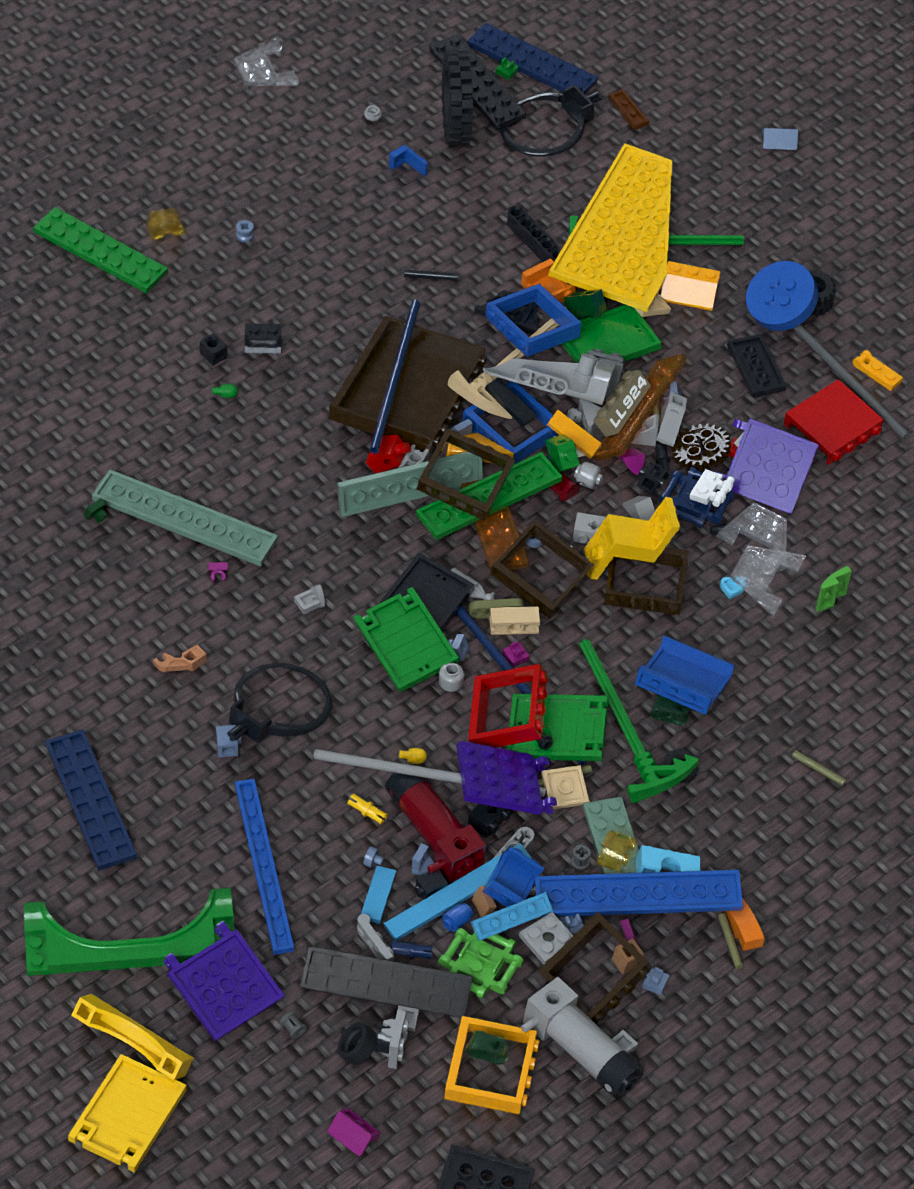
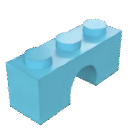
(654, 859)

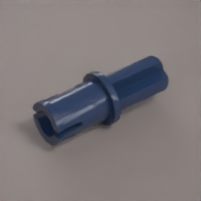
(411, 950)

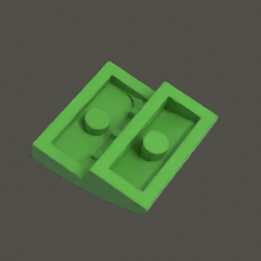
(833, 587)

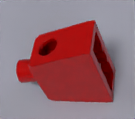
(389, 455)

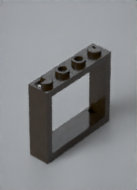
(454, 497)
(524, 589)
(649, 603)
(576, 943)

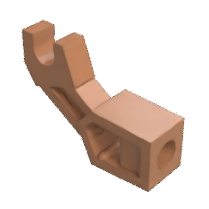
(182, 663)

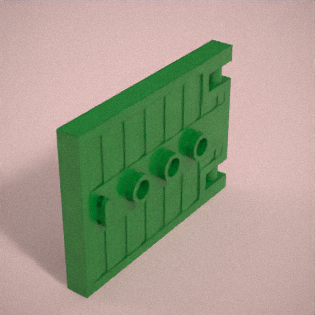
(615, 331)
(406, 640)
(569, 723)

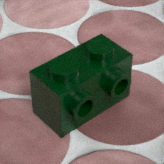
(586, 303)

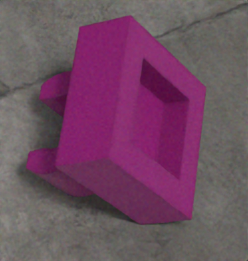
(218, 568)
(516, 654)

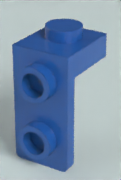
(405, 154)

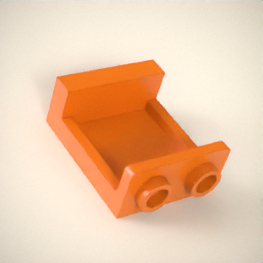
(539, 275)

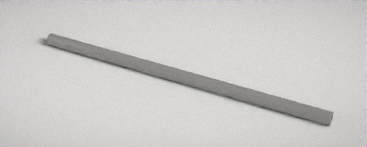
(392, 767)

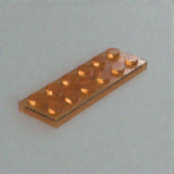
(497, 535)

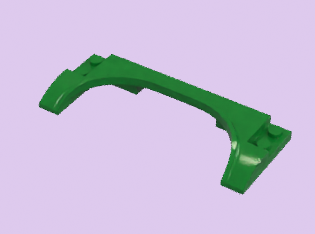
(57, 951)

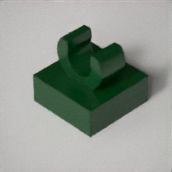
(96, 510)

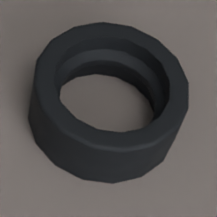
(364, 1048)

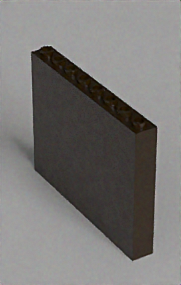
(422, 397)

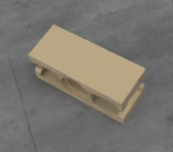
(514, 620)

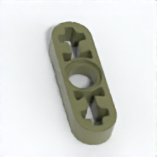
(481, 608)

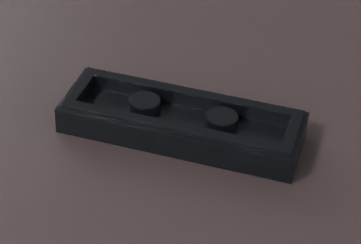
(510, 401)

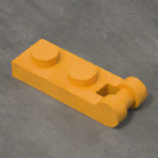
(877, 370)

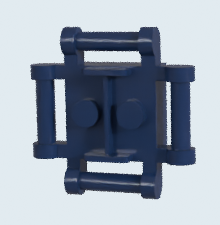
(689, 509)

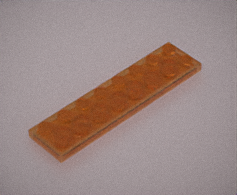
(659, 378)

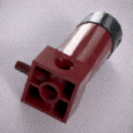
(455, 847)

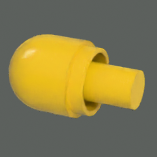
(413, 755)

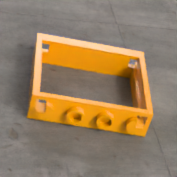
(484, 1098)

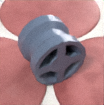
(244, 231)

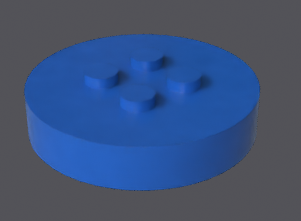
(782, 295)

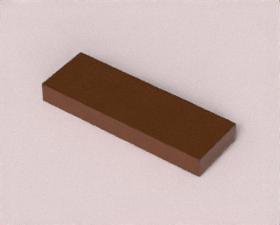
(628, 109)

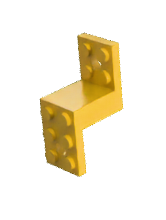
(632, 537)

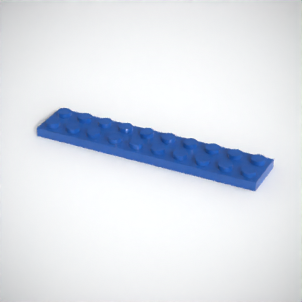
(642, 892)

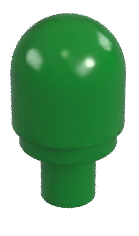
(226, 391)

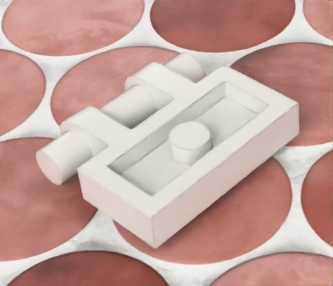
(708, 484)

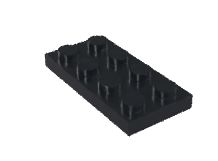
(756, 365)

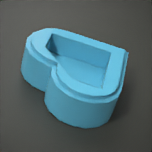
(730, 587)

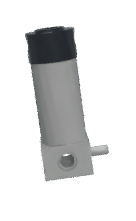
(555, 1015)

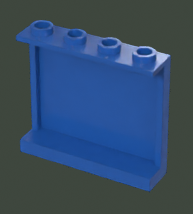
(685, 675)

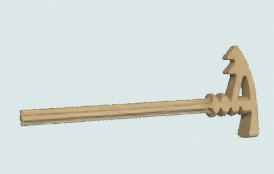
(476, 392)

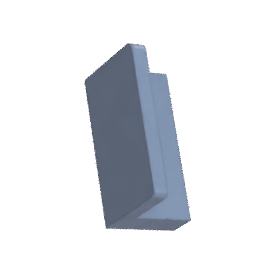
(780, 138)

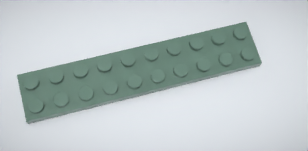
(185, 517)

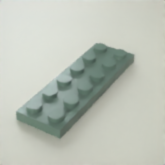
(607, 816)

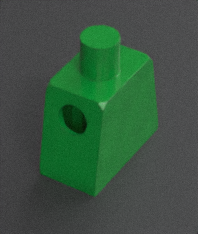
(562, 454)

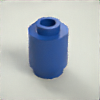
(457, 917)

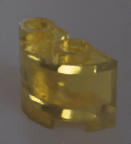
(164, 222)
(615, 850)

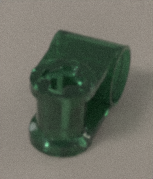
(668, 711)
(485, 1046)

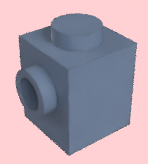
(225, 746)

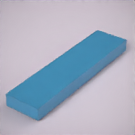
(511, 916)

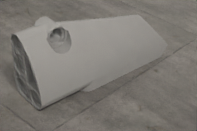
(580, 380)

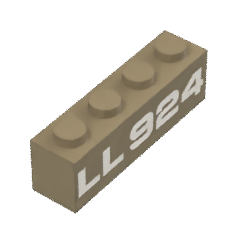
(621, 402)

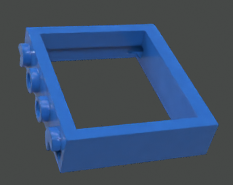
(568, 323)
(528, 446)

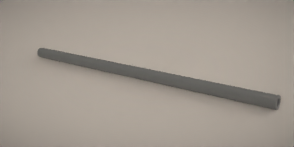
(851, 381)

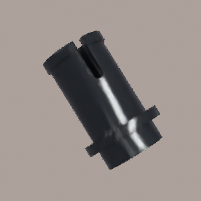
(546, 741)

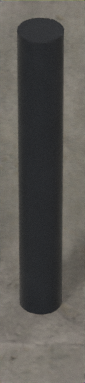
(432, 275)

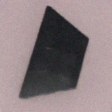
(523, 317)

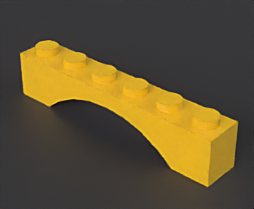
(161, 1053)

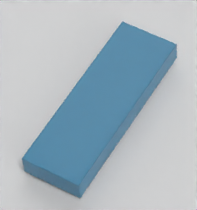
(378, 893)

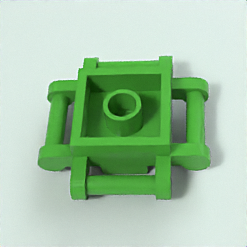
(482, 961)

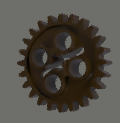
(713, 442)

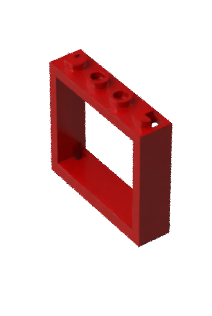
(515, 734)

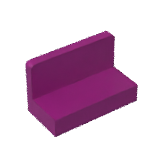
(353, 1131)

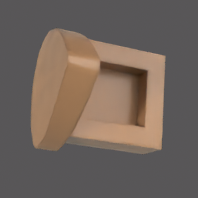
(484, 904)

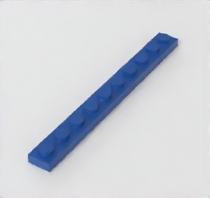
(264, 867)

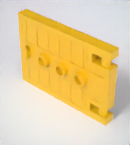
(127, 1112)

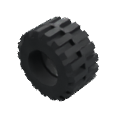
(826, 292)

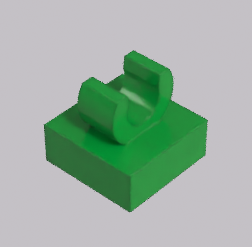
(507, 69)

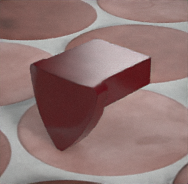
(565, 489)

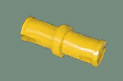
(367, 809)

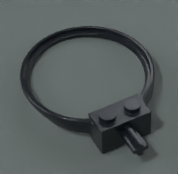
(575, 104)
(257, 731)

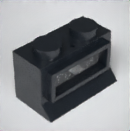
(263, 338)

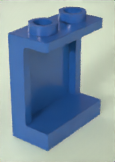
(512, 877)

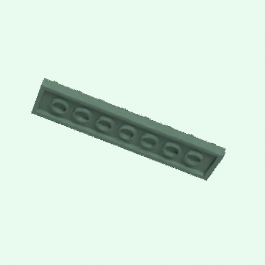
(401, 483)

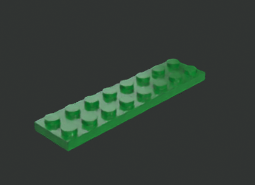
(100, 250)
(523, 481)

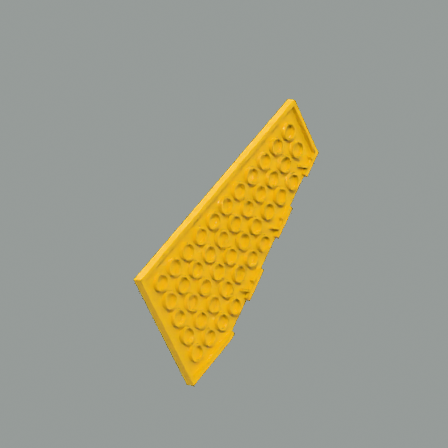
(623, 232)

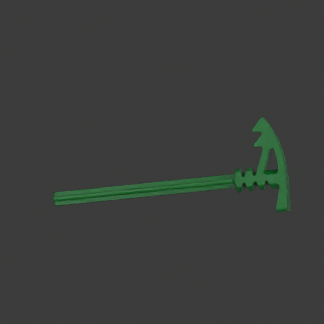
(686, 239)
(643, 760)

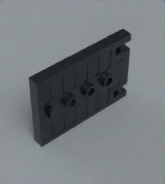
(439, 594)

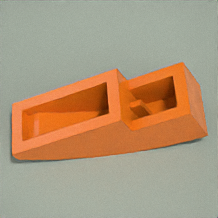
(746, 927)

